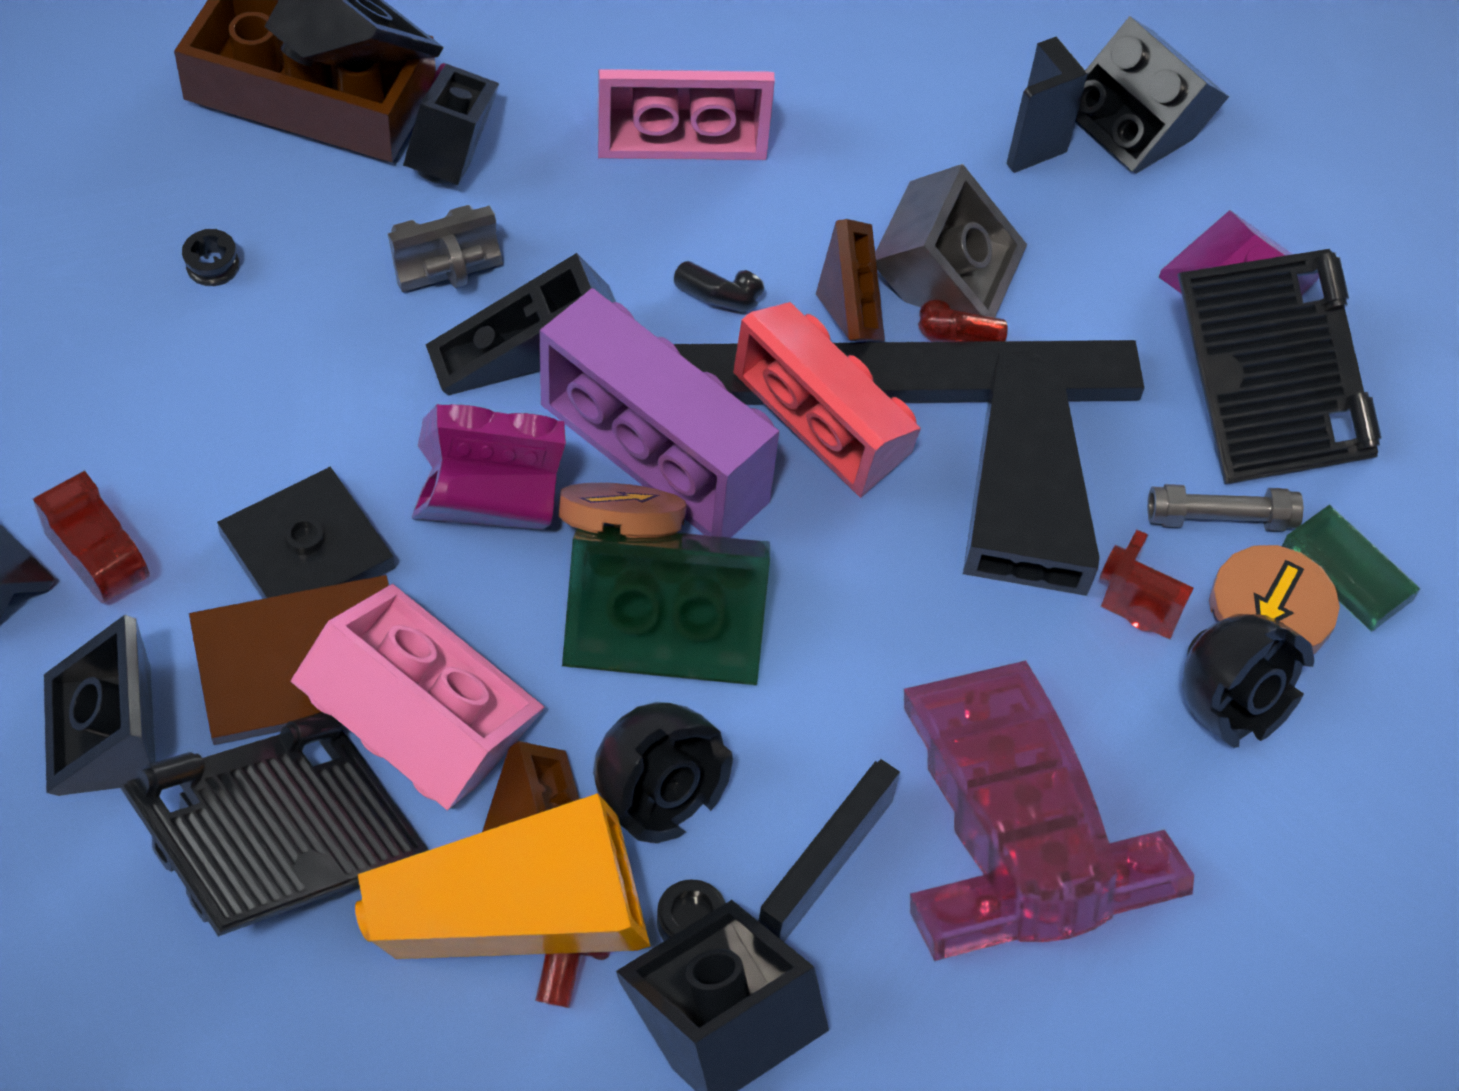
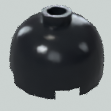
(1245, 676)
(661, 769)

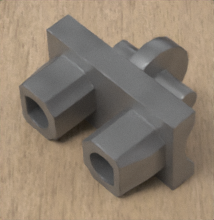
(444, 248)

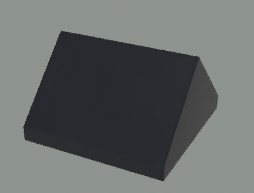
(99, 713)

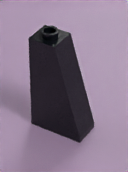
(1030, 489)

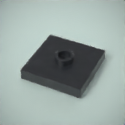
(305, 538)

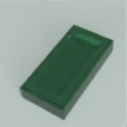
(1361, 574)

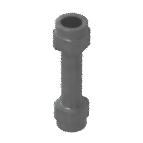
(1277, 509)

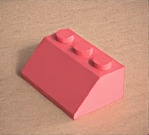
(824, 395)

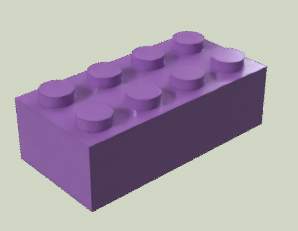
(657, 414)

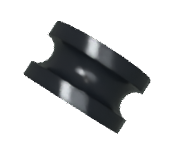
(207, 242)

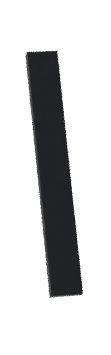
(959, 369)

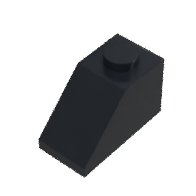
(450, 125)

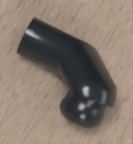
(716, 290)

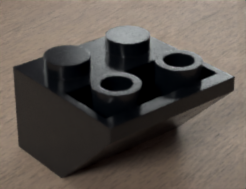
(1145, 97)

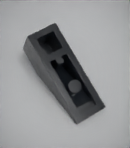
(506, 335)

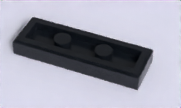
(829, 850)

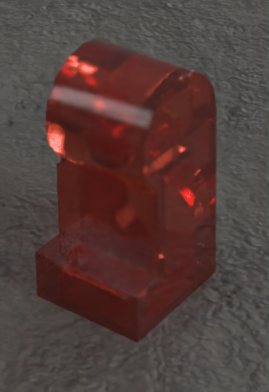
(90, 537)

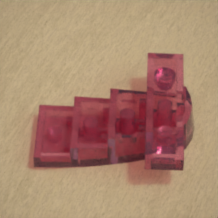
(1024, 822)

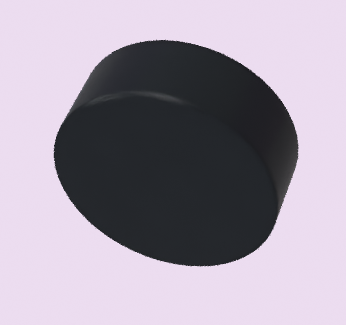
(685, 904)

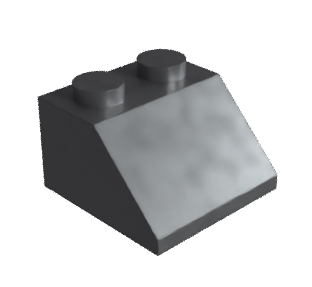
(950, 245)

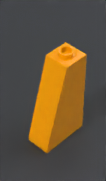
(511, 890)

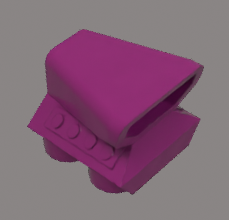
(489, 467)

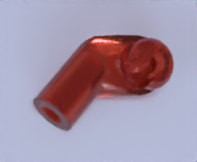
(944, 324)
(559, 977)

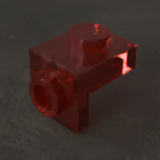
(1142, 593)

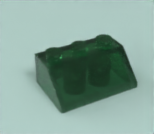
(667, 605)

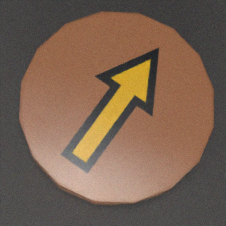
(632, 508)
(1278, 585)

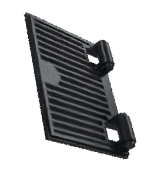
(1277, 365)
(270, 824)

